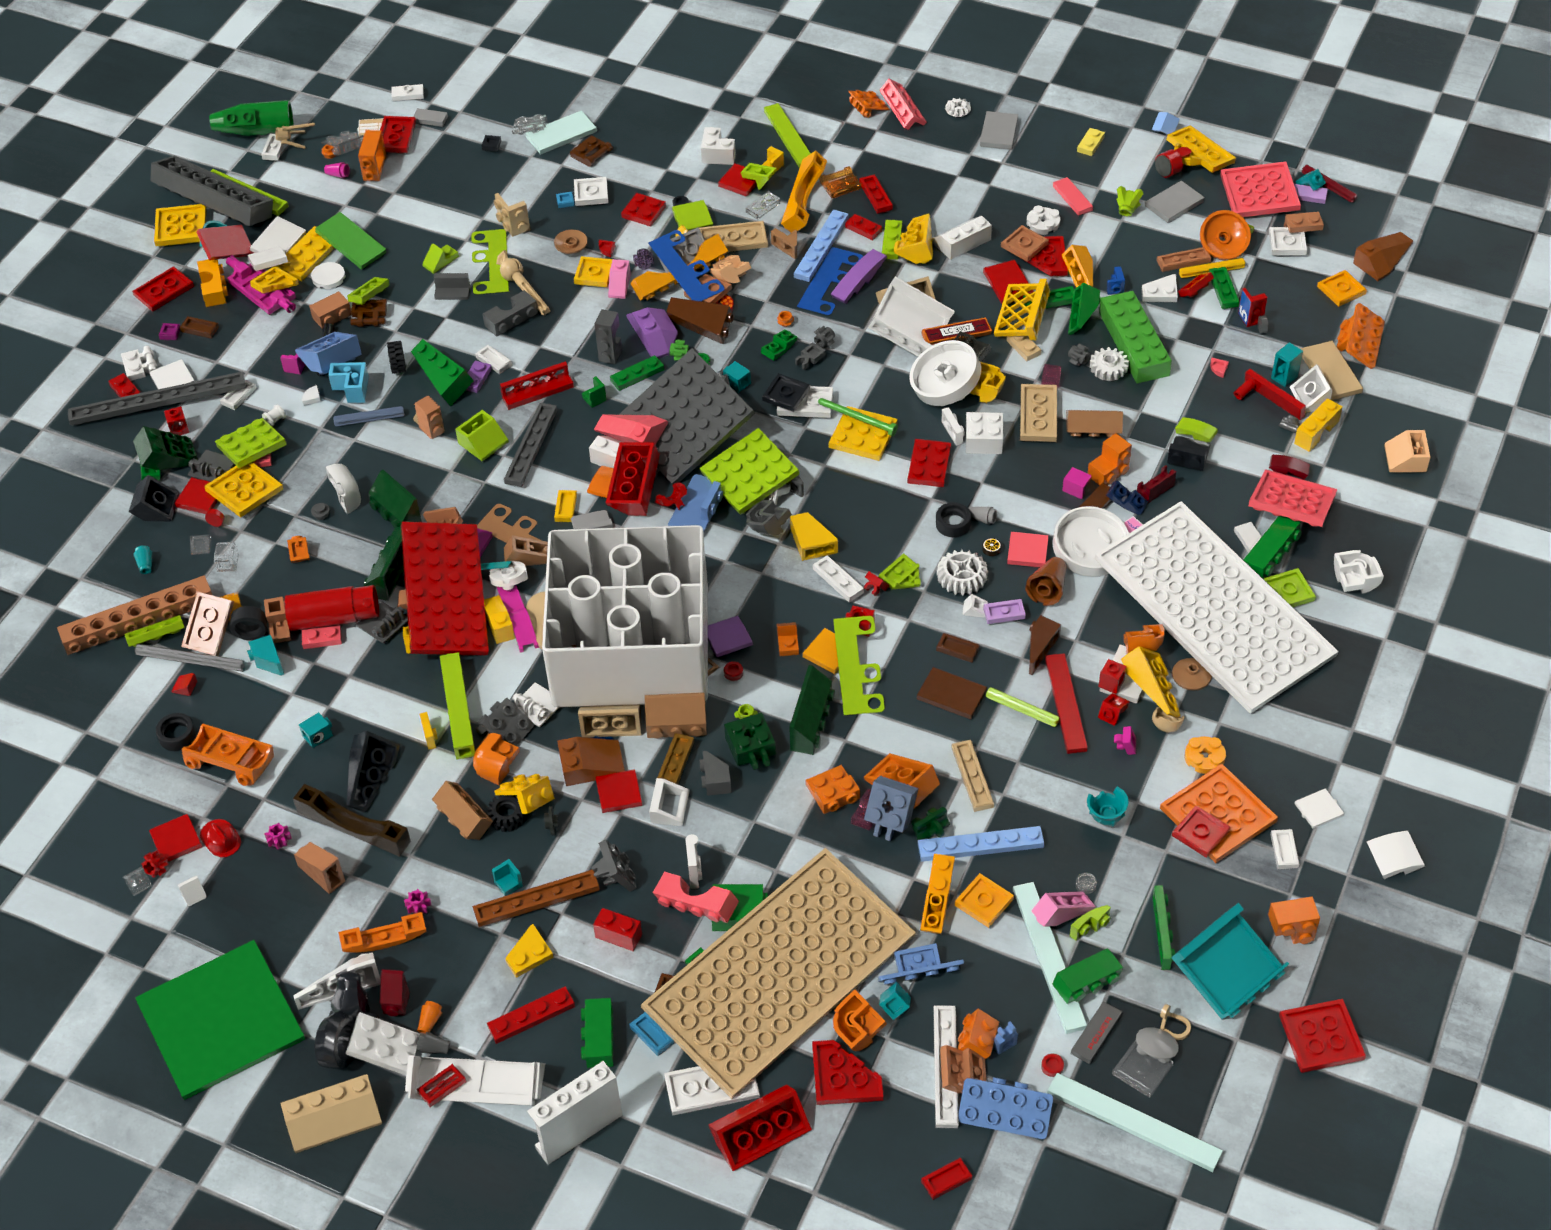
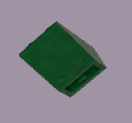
(163, 449)

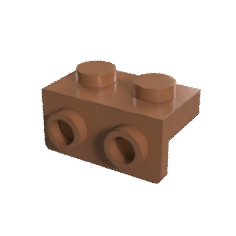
(1303, 222)
(444, 515)

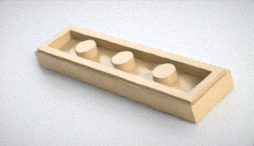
(972, 775)

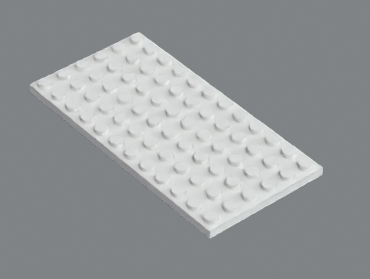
(1216, 606)

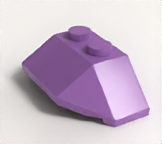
(654, 330)

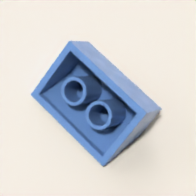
(329, 349)

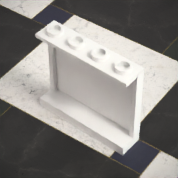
(904, 315)
(576, 1112)

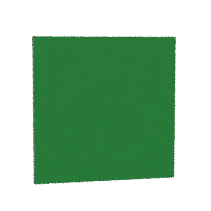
(219, 1019)

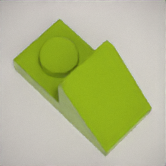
(759, 173)
(439, 257)

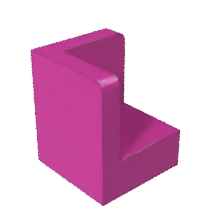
(292, 364)
(1075, 482)

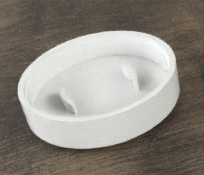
(1083, 534)

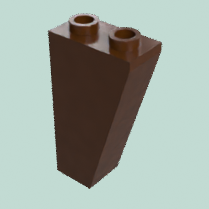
(702, 317)

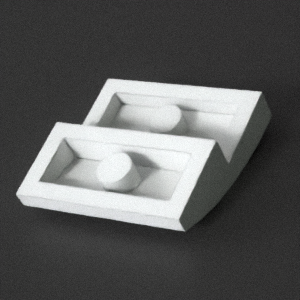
(1395, 854)

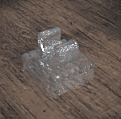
(137, 881)

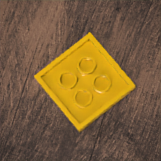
(179, 224)
(860, 437)
(243, 488)

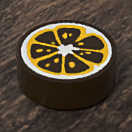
(991, 547)

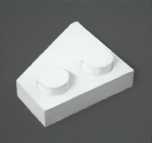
(1160, 290)

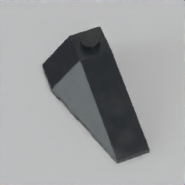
(368, 765)

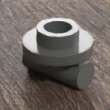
(1289, 423)

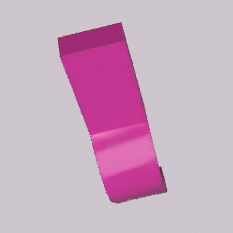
(519, 617)

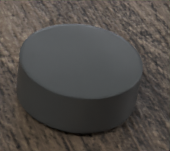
(1263, 324)

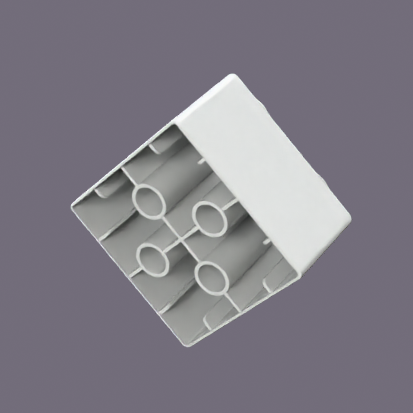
(631, 608)

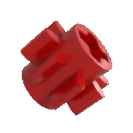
(155, 863)

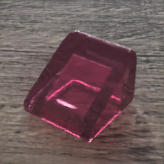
(1051, 375)

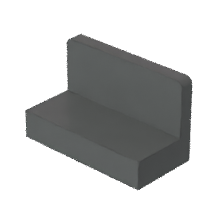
(451, 286)

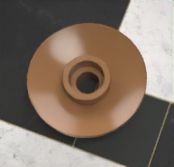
(570, 241)
(1189, 679)

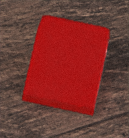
(185, 684)

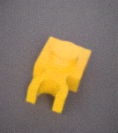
(430, 734)

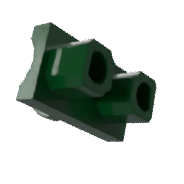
(932, 824)

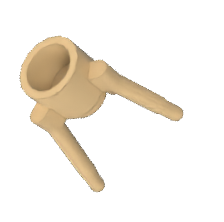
(285, 132)

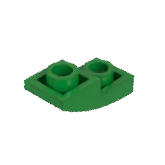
(781, 343)

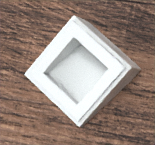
(974, 606)
(192, 891)

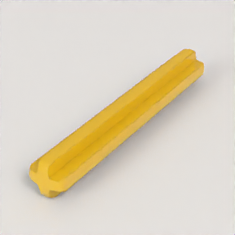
(1204, 268)

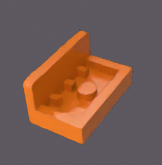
(978, 1033)

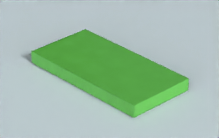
(350, 240)

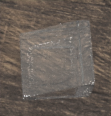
(200, 544)

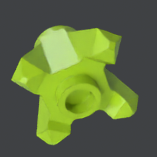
(1128, 200)

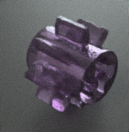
(643, 259)

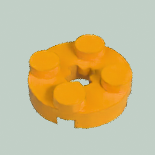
(1208, 745)

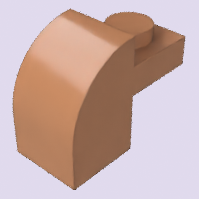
(277, 619)

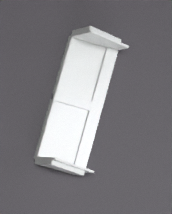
(485, 1079)

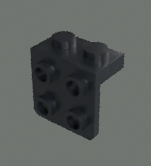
(1188, 453)

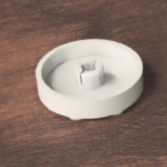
(945, 373)

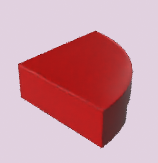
(606, 247)

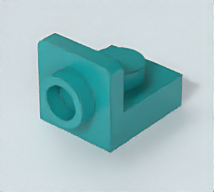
(1313, 179)

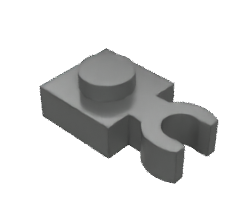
(812, 354)

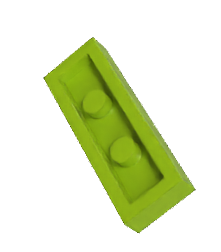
(891, 234)
(368, 290)
(154, 631)

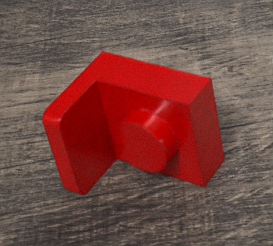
(1112, 708)

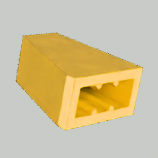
(812, 537)

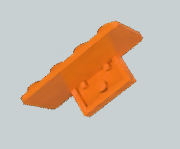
(1362, 335)

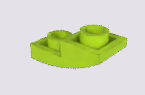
(1199, 429)
(1093, 919)

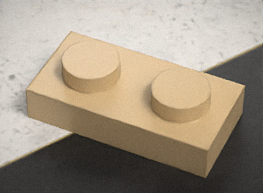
(1024, 347)

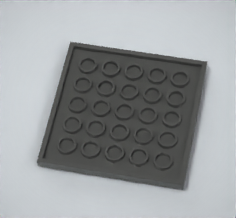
(699, 413)

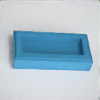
(651, 1034)

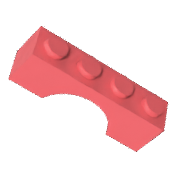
(715, 904)

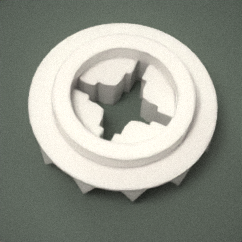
(958, 111)

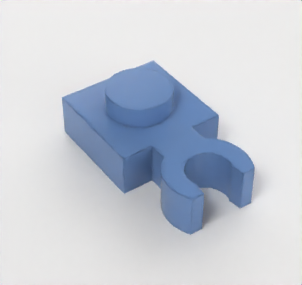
(1005, 1038)

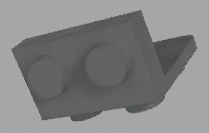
(507, 721)

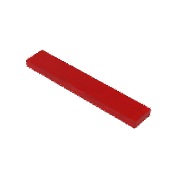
(1066, 703)

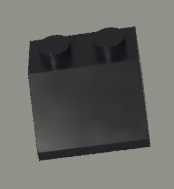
(153, 500)

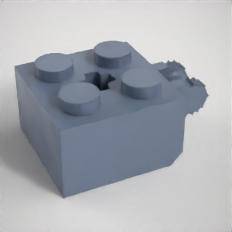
(893, 816)

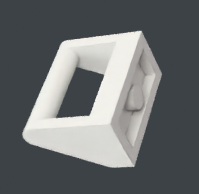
(661, 788)

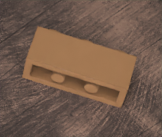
(462, 810)

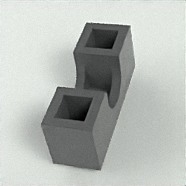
(500, 321)
(608, 344)

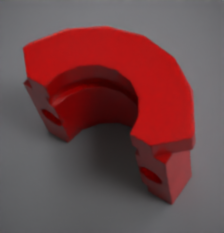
(679, 491)

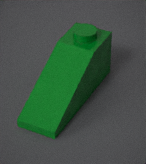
(1084, 303)

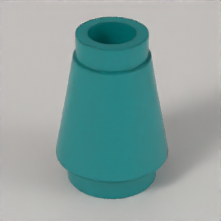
(143, 558)

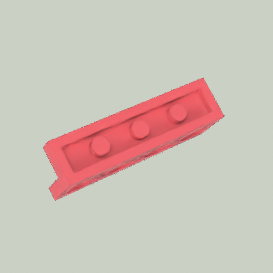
(901, 104)

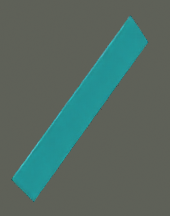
(495, 565)

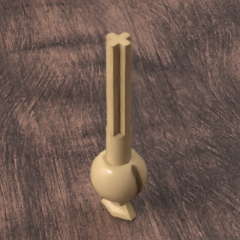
(512, 270)

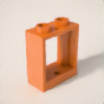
(372, 155)

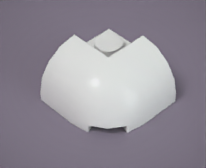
(345, 486)
(1357, 571)

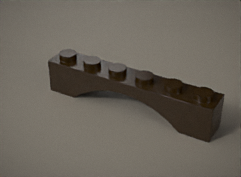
(382, 834)

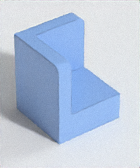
(1165, 123)

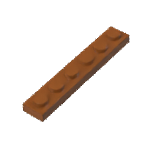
(535, 898)

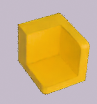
(775, 158)

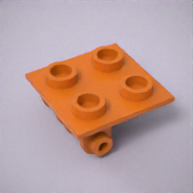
(866, 102)

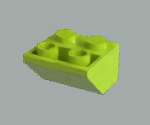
(481, 435)

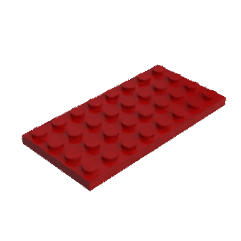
(444, 588)

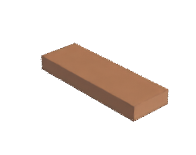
(1183, 259)

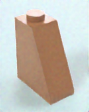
(320, 866)

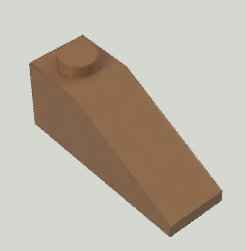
(526, 551)

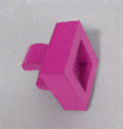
(1126, 740)

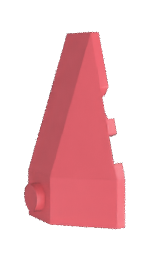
(632, 427)

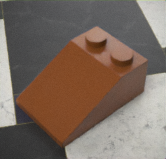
(589, 757)

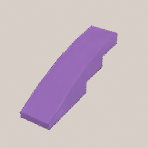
(859, 274)

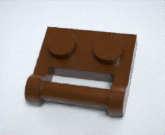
(590, 150)

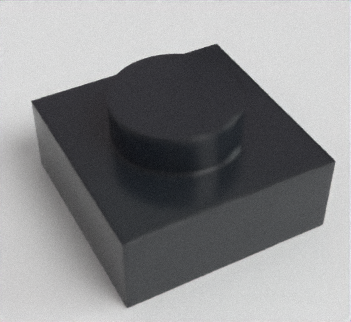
(491, 143)

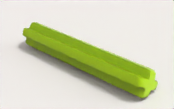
(1022, 706)

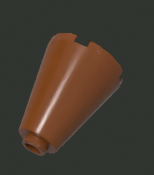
(1047, 582)

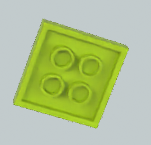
(250, 442)

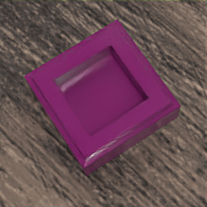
(169, 331)

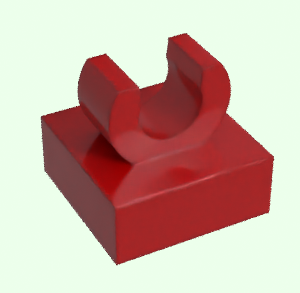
(876, 582)

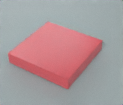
(1027, 549)

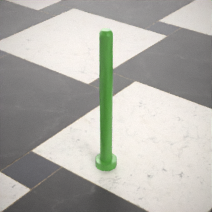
(892, 429)

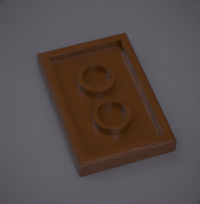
(951, 693)

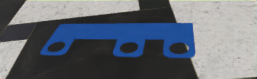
(683, 273)
(826, 273)

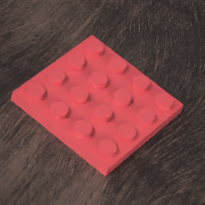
(1260, 189)
(1293, 498)

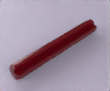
(1334, 186)

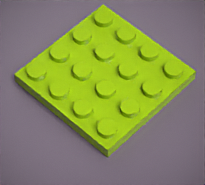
(750, 471)

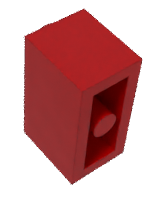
(617, 929)

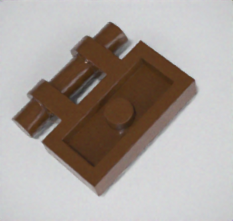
(371, 308)

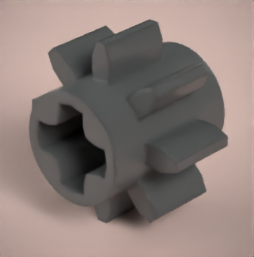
(824, 337)
(1079, 355)

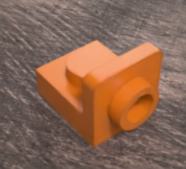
(298, 549)

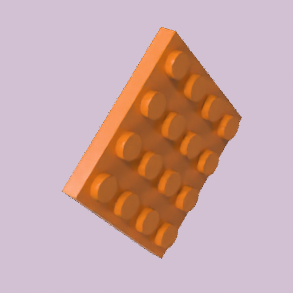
(1228, 801)

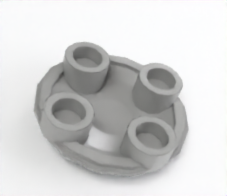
(1156, 1044)

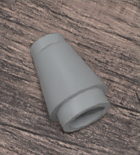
(984, 514)

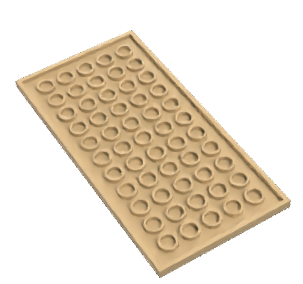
(777, 972)

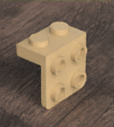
(513, 217)

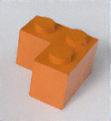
(1112, 462)
(1295, 919)

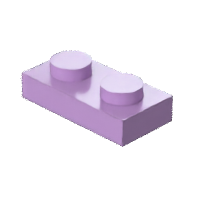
(1004, 611)

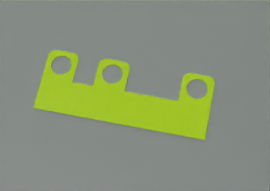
(496, 244)
(850, 670)

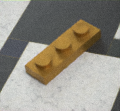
(676, 758)

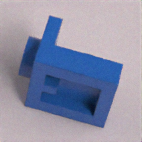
(1117, 282)

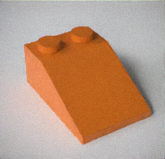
(908, 772)

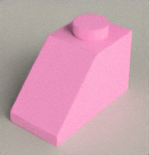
(619, 278)

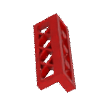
(536, 388)

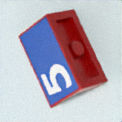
(1251, 307)

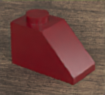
(394, 992)

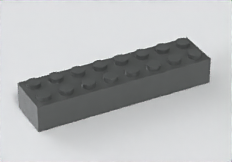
(211, 190)

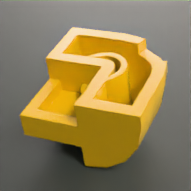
(990, 383)

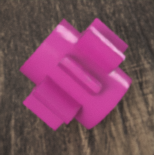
(277, 835)
(417, 902)

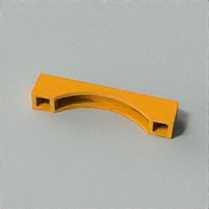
(809, 172)
(652, 282)

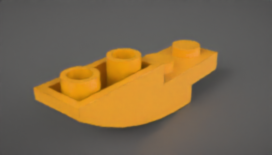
(937, 894)

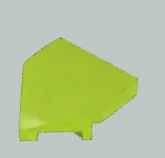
(901, 573)

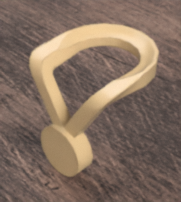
(1165, 1013)

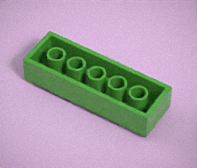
(1135, 336)

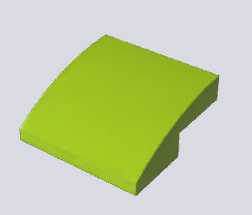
(692, 215)

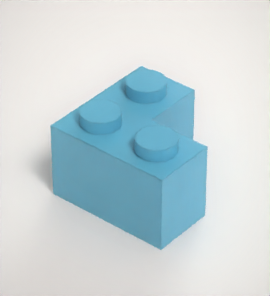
(351, 378)

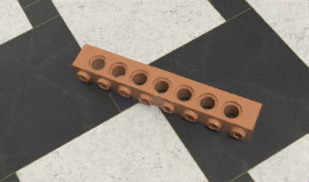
(131, 615)

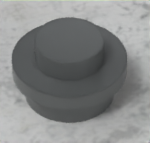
(320, 511)

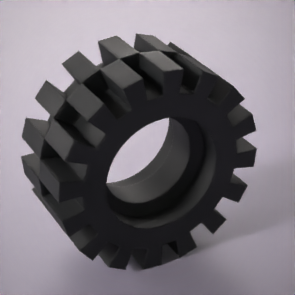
(396, 357)
(505, 822)

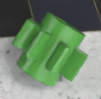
(678, 349)

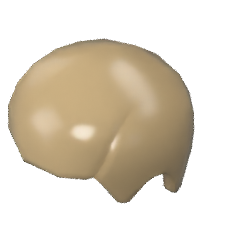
(1166, 722)

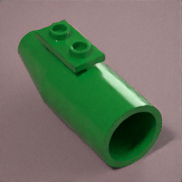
(253, 118)

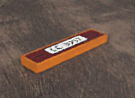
(938, 334)

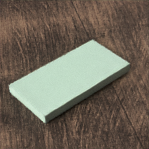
(562, 132)

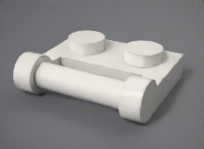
(694, 862)

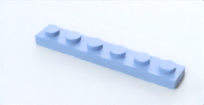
(821, 245)
(982, 843)

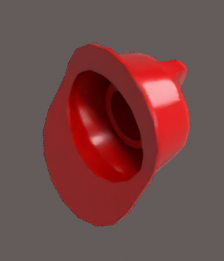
(220, 838)

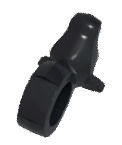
(336, 1029)

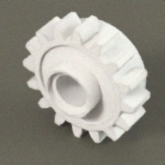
(1109, 364)

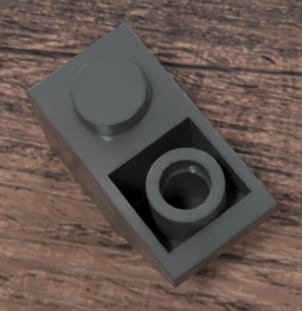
(716, 775)

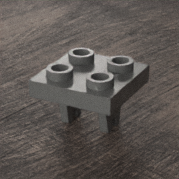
(614, 867)

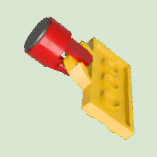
(1192, 149)

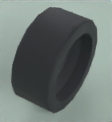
(957, 509)
(248, 613)
(170, 721)

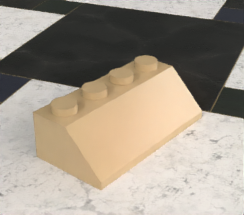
(331, 1113)

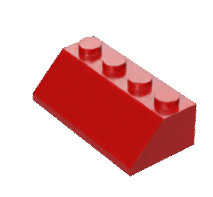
(633, 477)
(760, 1127)

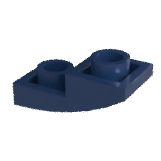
(1128, 500)

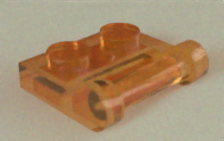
(841, 186)

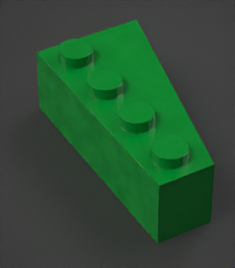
(443, 372)

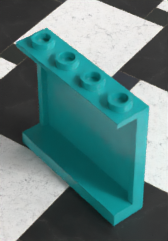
(1229, 963)

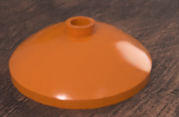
(1227, 225)

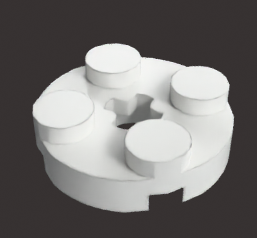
(1039, 213)
(509, 576)

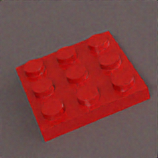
(1322, 1035)

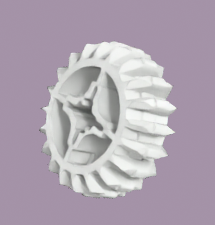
(962, 576)

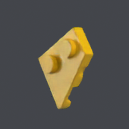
(273, 280)
(528, 952)

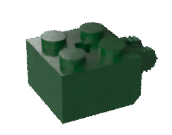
(750, 740)

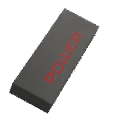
(1096, 1032)

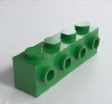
(1273, 546)

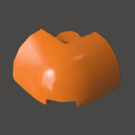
(1149, 638)
(494, 757)
(857, 1021)

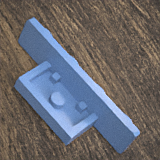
(916, 961)

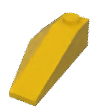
(917, 241)
(1150, 675)

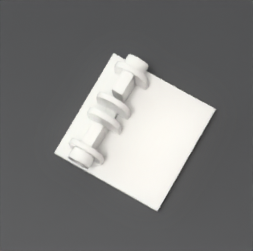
(535, 704)

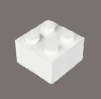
(984, 433)

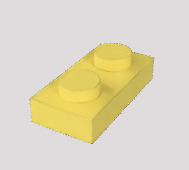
(1090, 141)

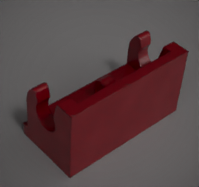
(1157, 485)

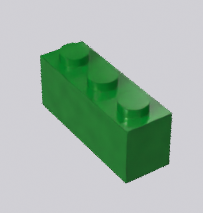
(1087, 976)
(597, 1032)

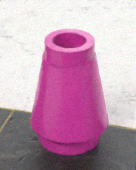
(338, 170)

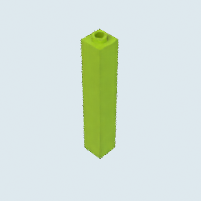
(457, 706)

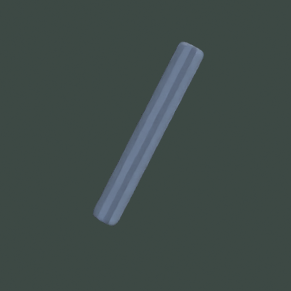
(368, 416)

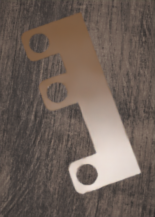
(502, 530)

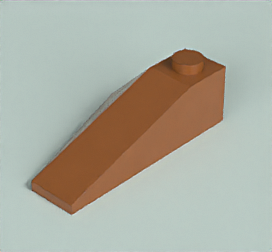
(1380, 255)

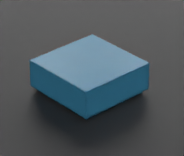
(565, 199)

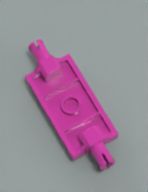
(269, 301)

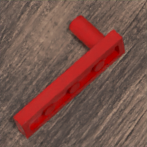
(1271, 392)

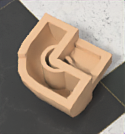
(730, 269)

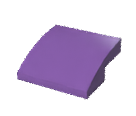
(728, 636)

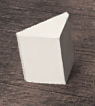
(1312, 389)

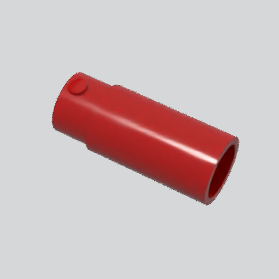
(331, 607)

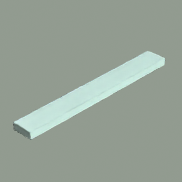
(1048, 956)
(1135, 1122)

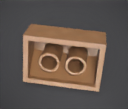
(1094, 422)
(675, 714)

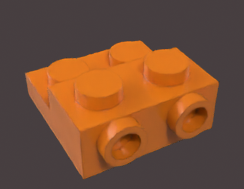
(833, 789)

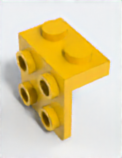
(530, 791)

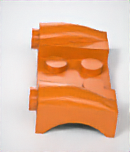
(230, 751)

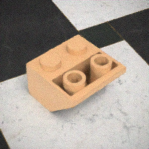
(1408, 452)

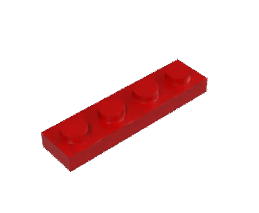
(530, 1015)

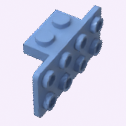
(699, 503)
(1005, 1107)

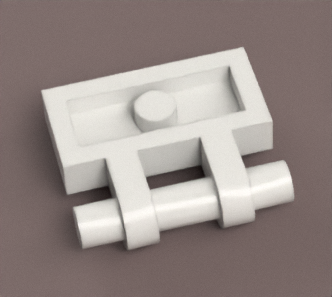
(133, 363)

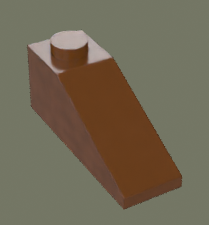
(1043, 637)

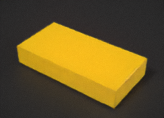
(565, 505)

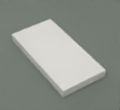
(694, 1090)

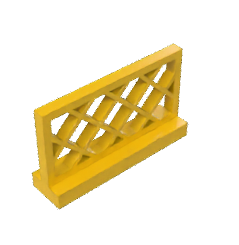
(1035, 310)

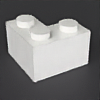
(716, 149)

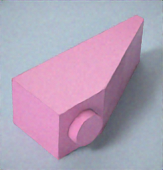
(1061, 907)

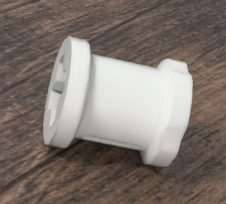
(274, 415)

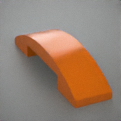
(384, 936)

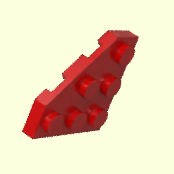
(1050, 257)
(842, 1076)

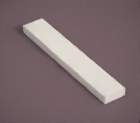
(944, 1034)

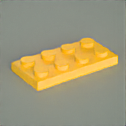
(306, 255)

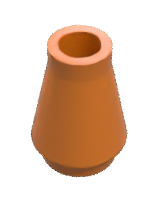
(429, 1015)

